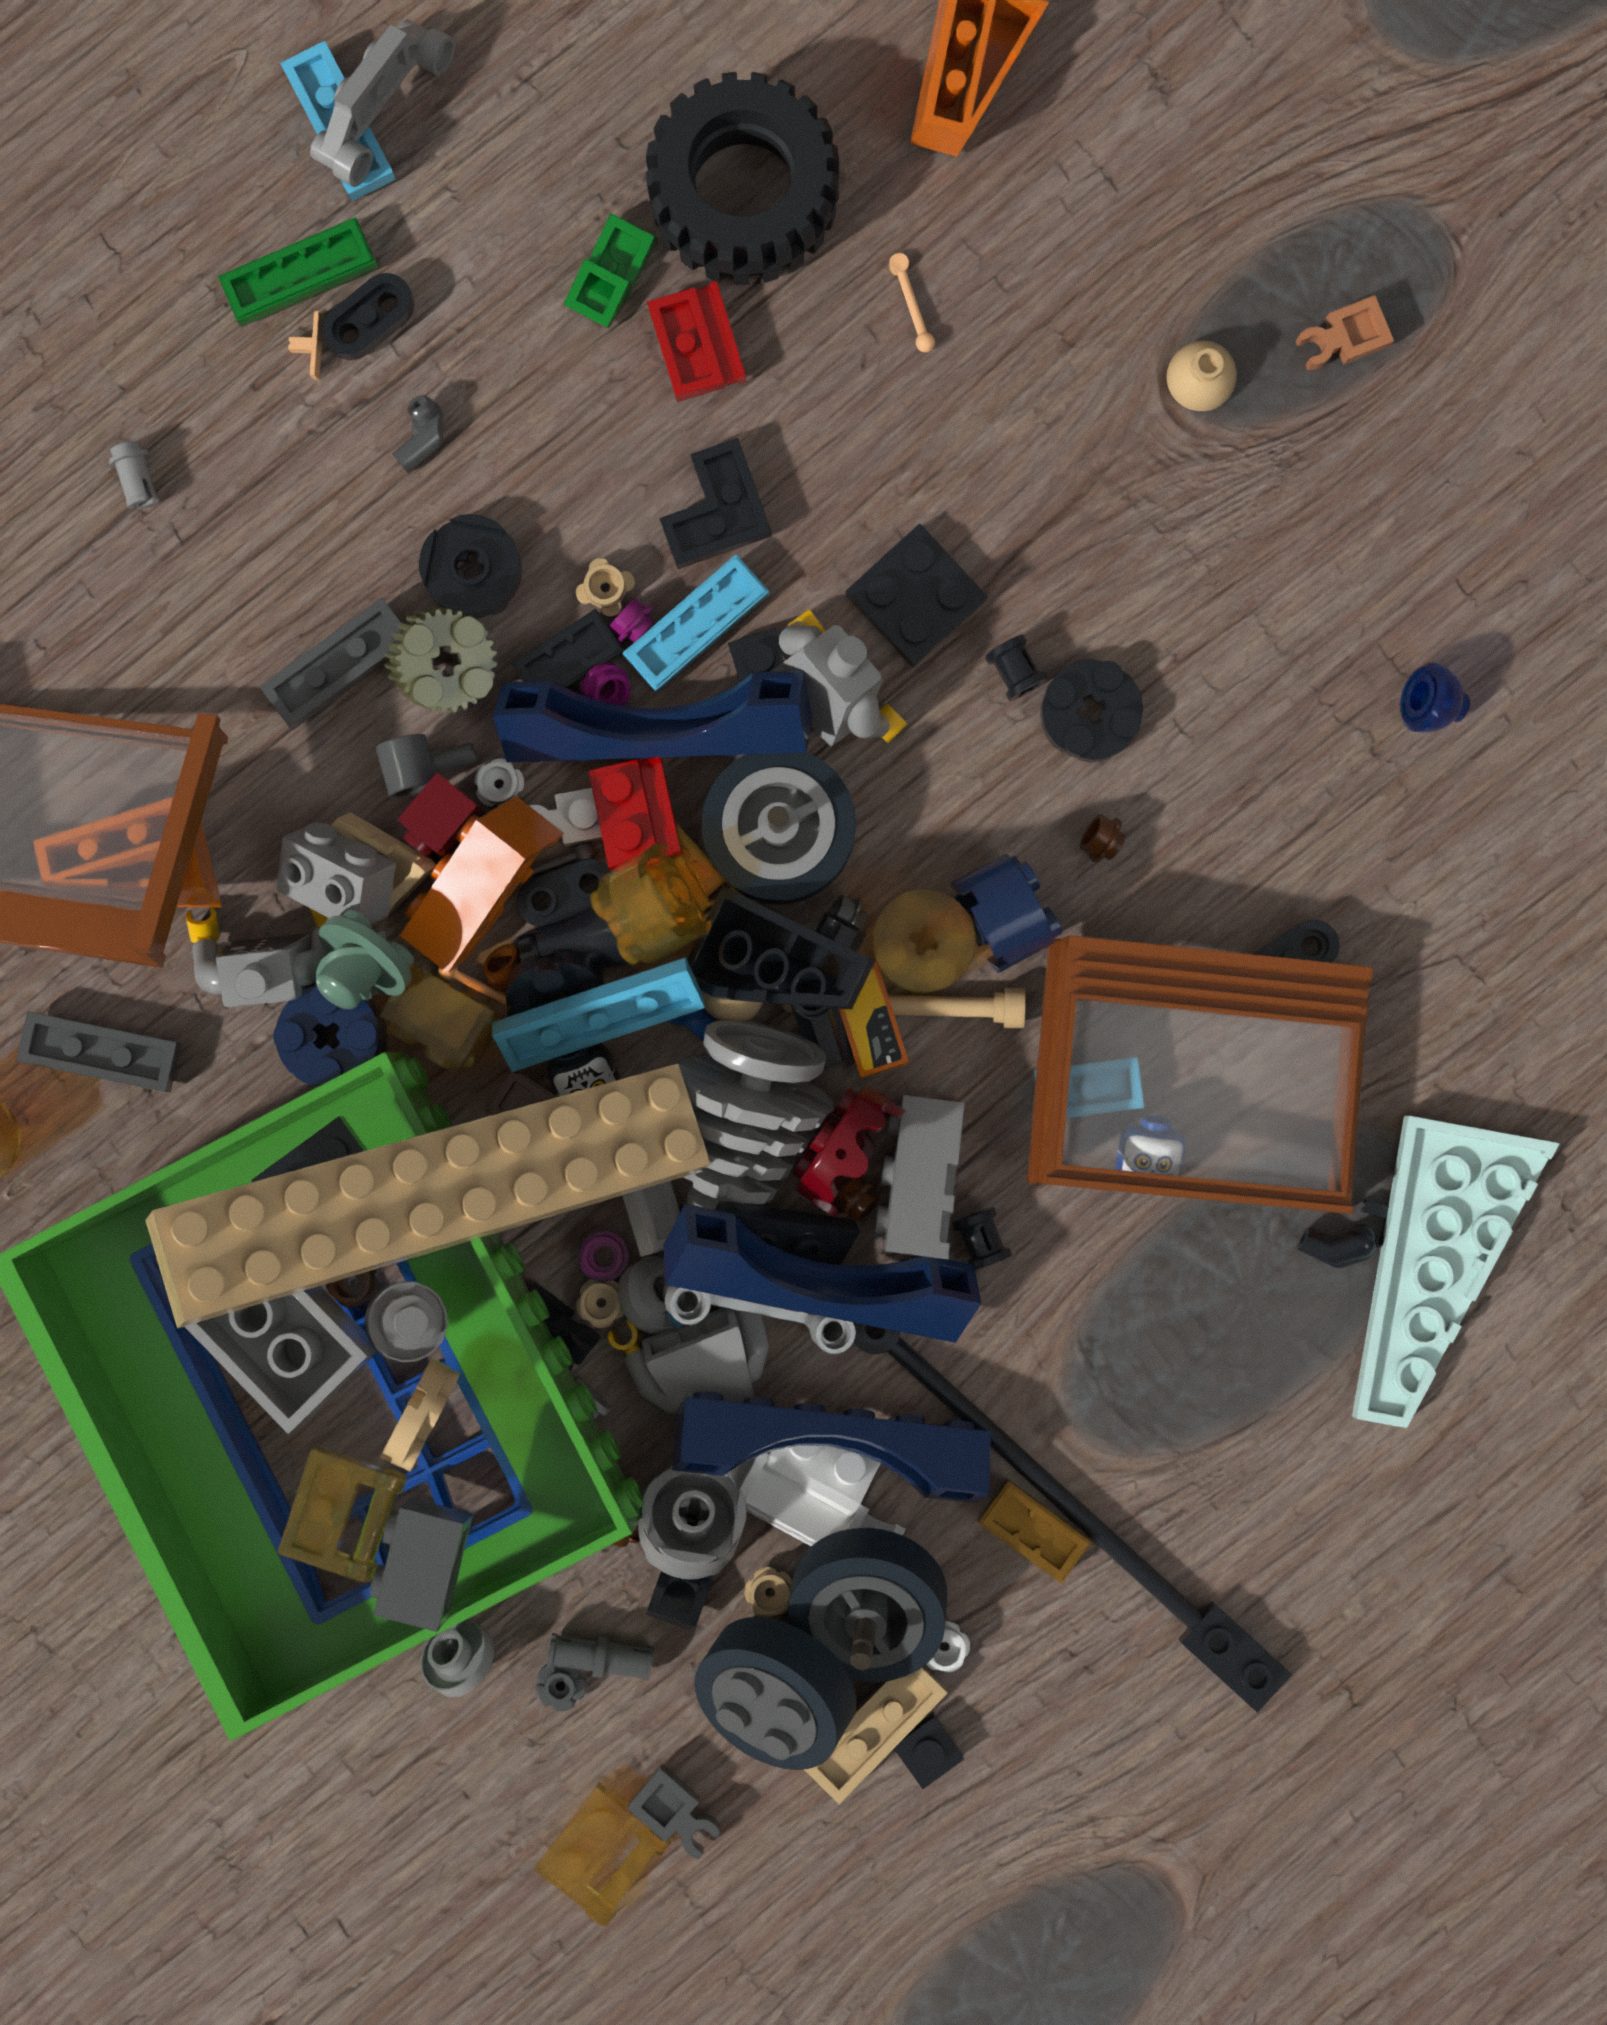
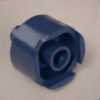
(1006, 911)
(301, 1037)

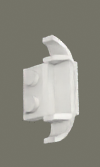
(809, 1491)

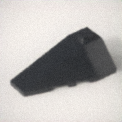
(773, 959)

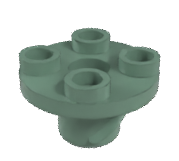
(359, 962)

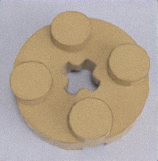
(420, 1415)

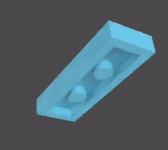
(315, 82)

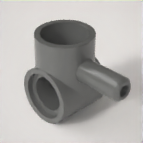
(410, 765)

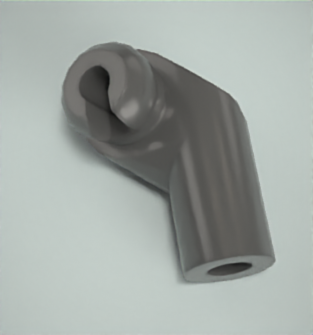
(426, 433)

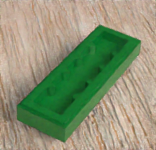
(298, 272)

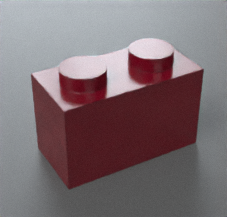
(437, 817)

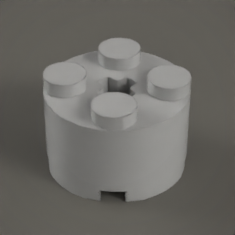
(687, 1549)

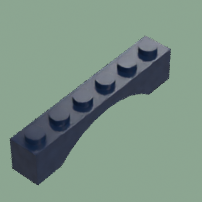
(555, 724)
(722, 1257)
(935, 1459)

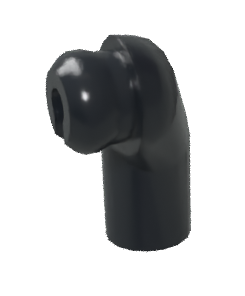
(1341, 1252)

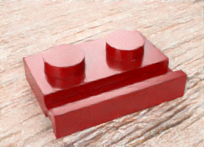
(696, 341)
(634, 809)

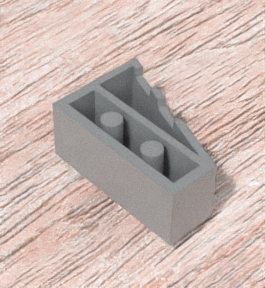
(920, 1177)

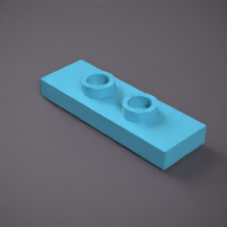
(696, 623)

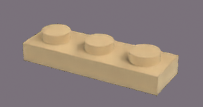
(877, 1729)

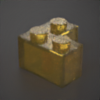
(441, 1018)

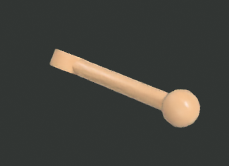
(899, 266)
(473, 983)

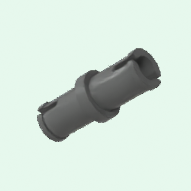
(600, 1656)

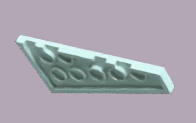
(1442, 1235)

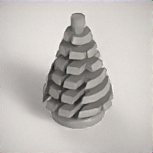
(752, 1109)

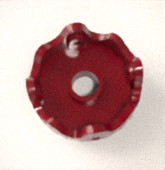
(843, 1146)

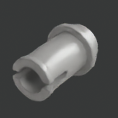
(134, 474)

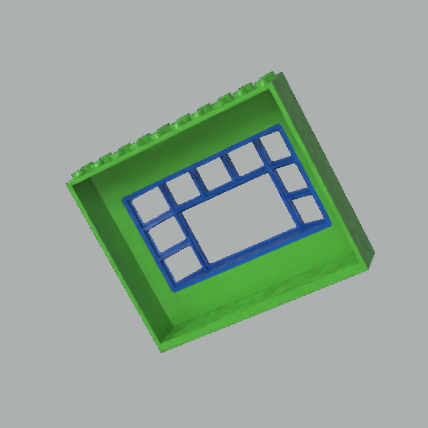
(193, 1475)

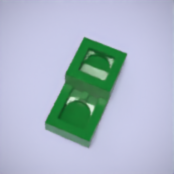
(611, 271)

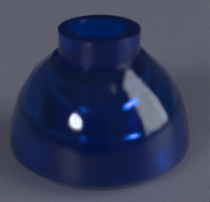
(1432, 699)

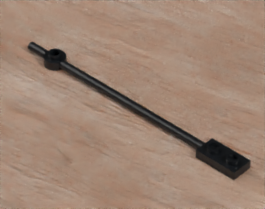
(1210, 1633)

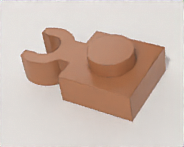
(1351, 332)

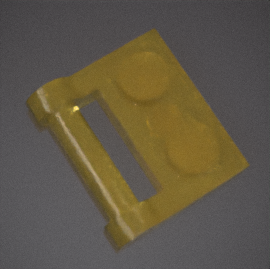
(324, 1509)
(588, 1843)

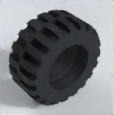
(736, 115)

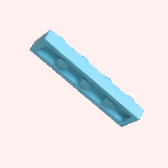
(598, 1015)

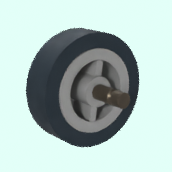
(778, 826)

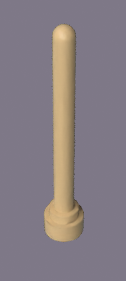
(1003, 1007)

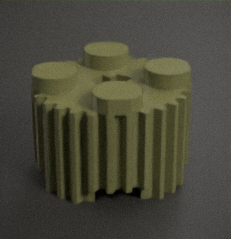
(469, 666)

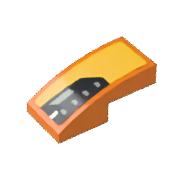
(873, 1029)

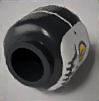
(581, 1070)

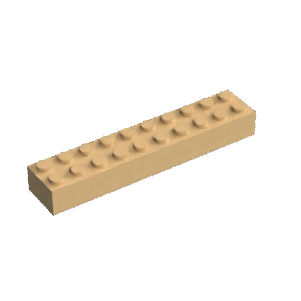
(423, 1194)

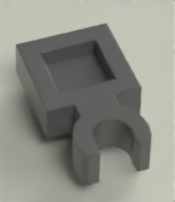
(668, 1806)

